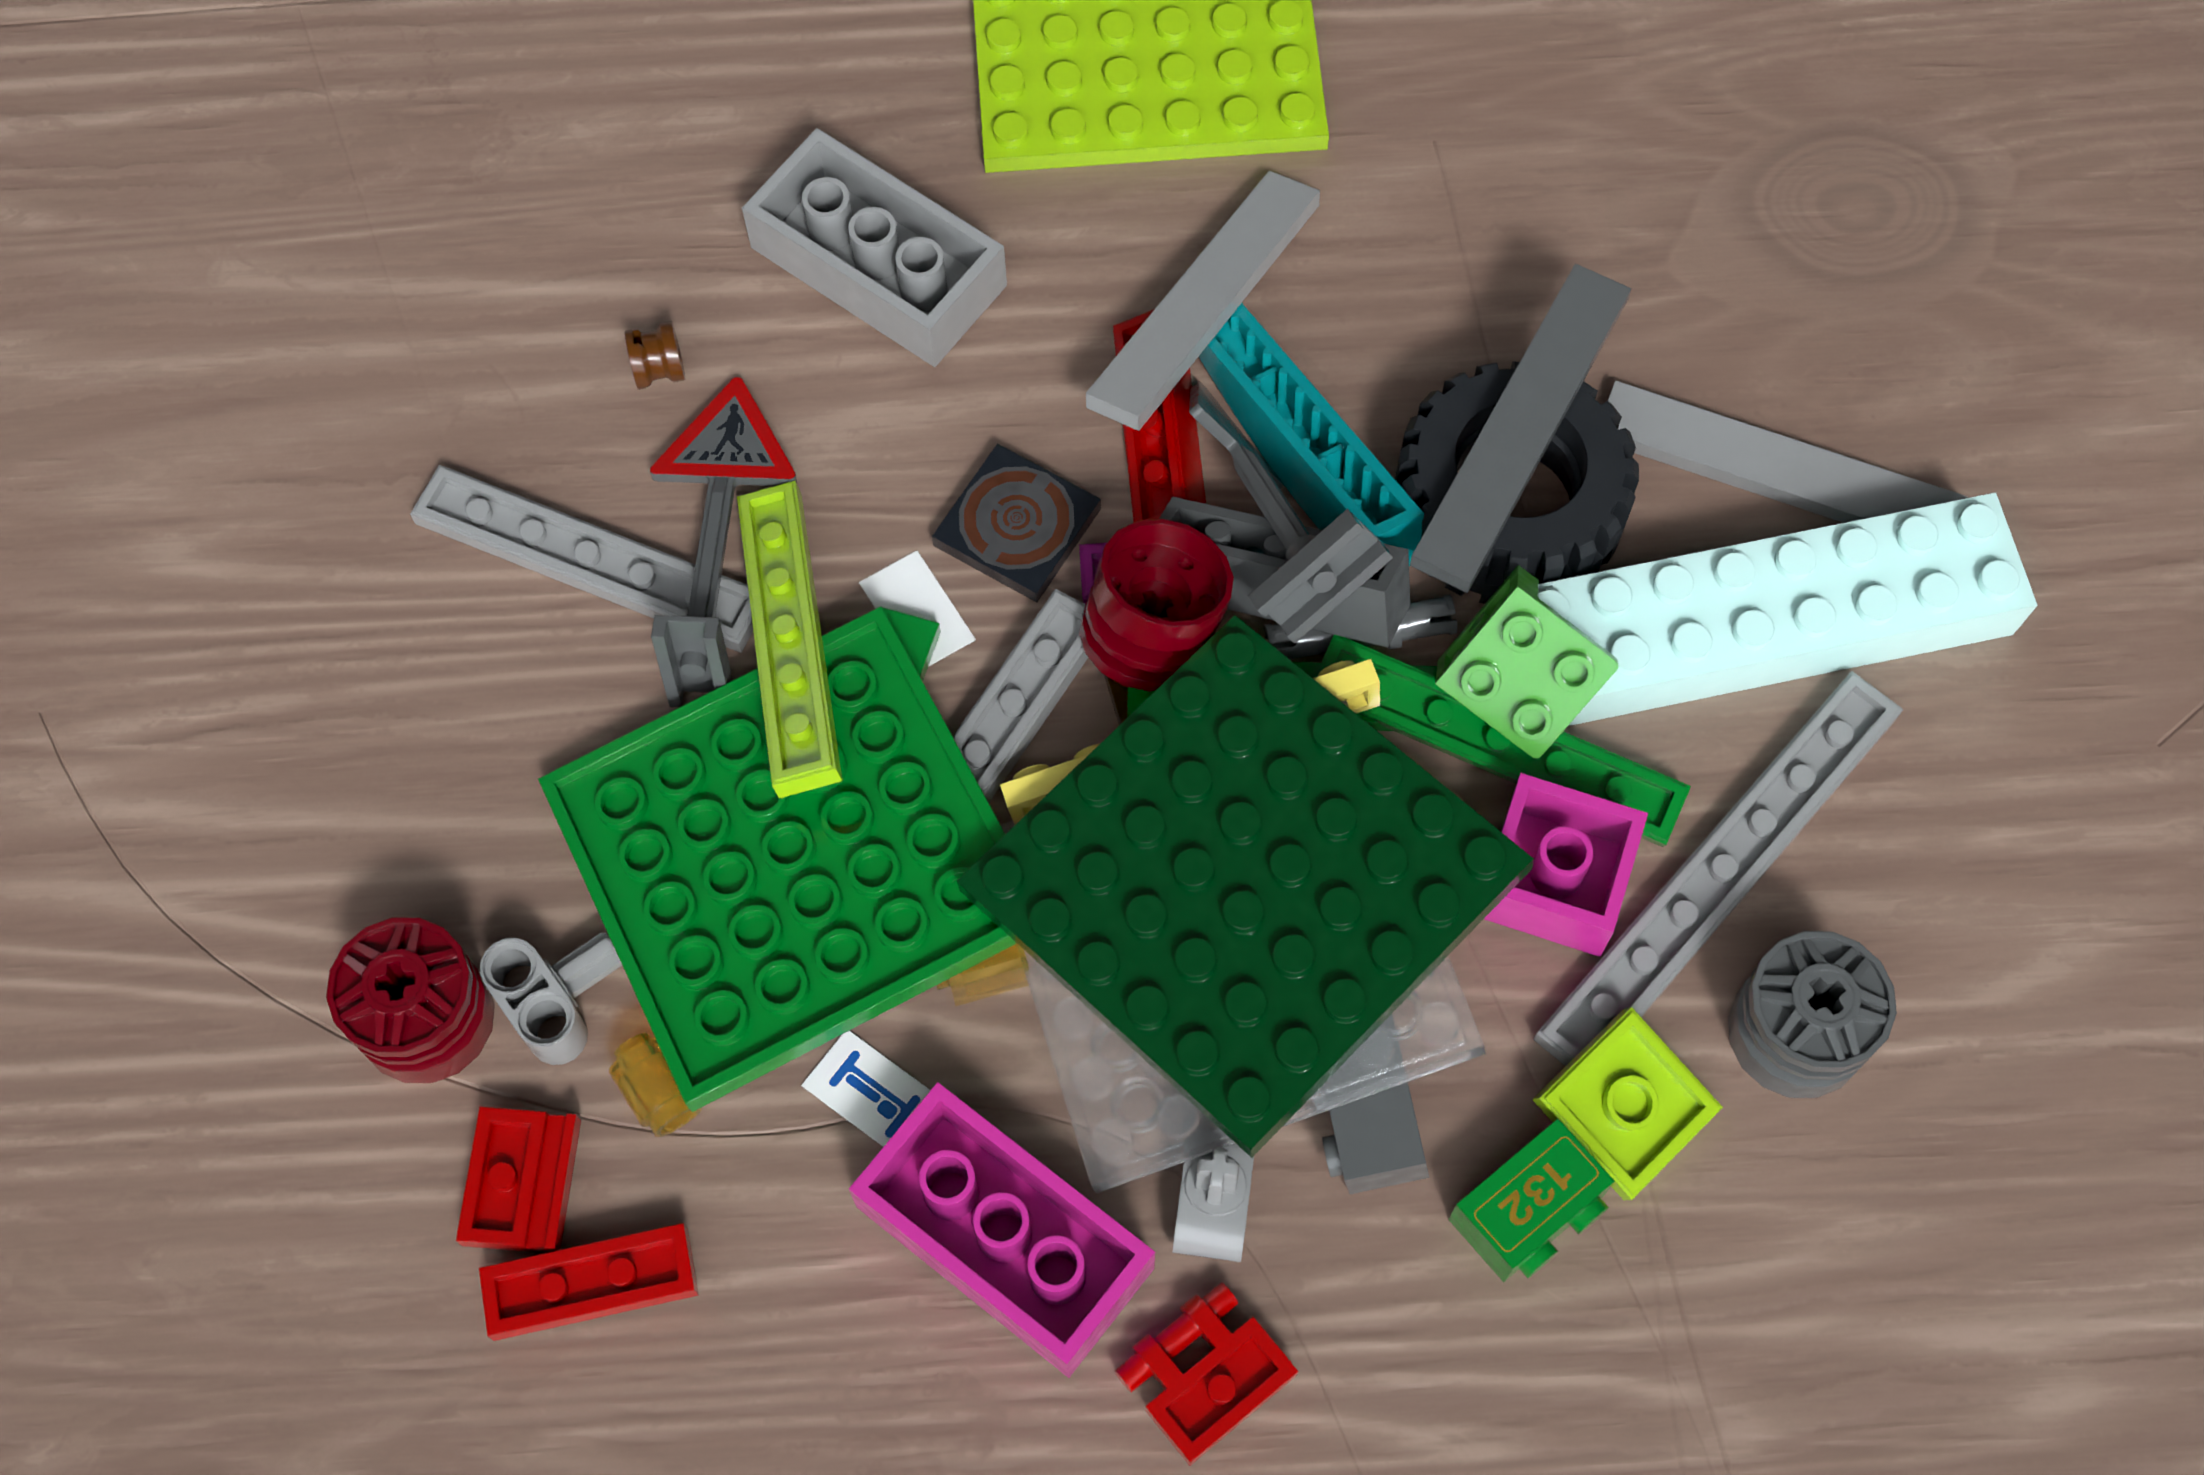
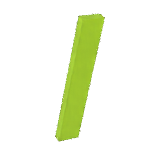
(788, 641)

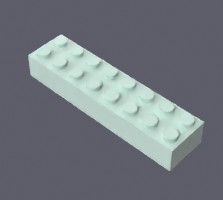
(1799, 604)

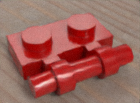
(1219, 1389)

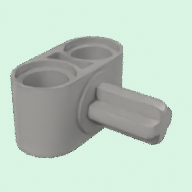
(547, 991)
(1214, 1204)

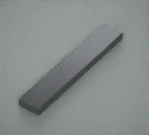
(1520, 428)

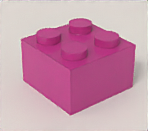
(1579, 864)

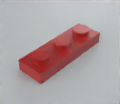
(588, 1282)

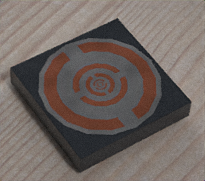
(1016, 522)

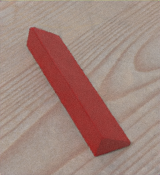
(1166, 450)

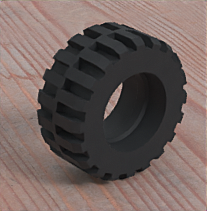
(1585, 454)

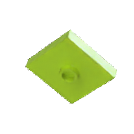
(1629, 1102)

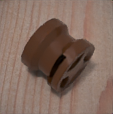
(655, 355)

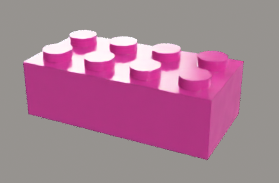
(1003, 1229)

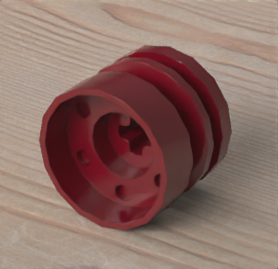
(1154, 601)
(439, 1019)

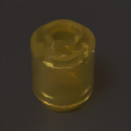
(649, 1086)

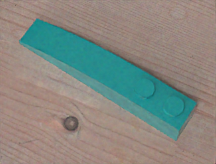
(1305, 437)

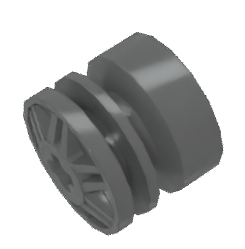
(1791, 1044)

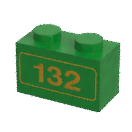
(1532, 1202)

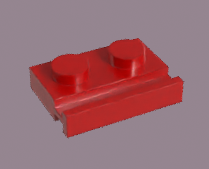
(518, 1180)

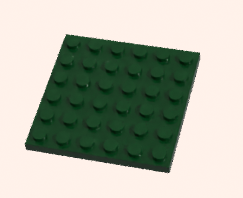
(1245, 882)

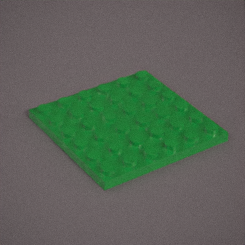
(790, 916)

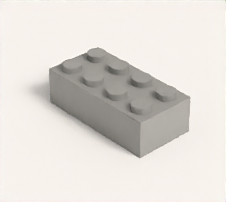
(875, 246)

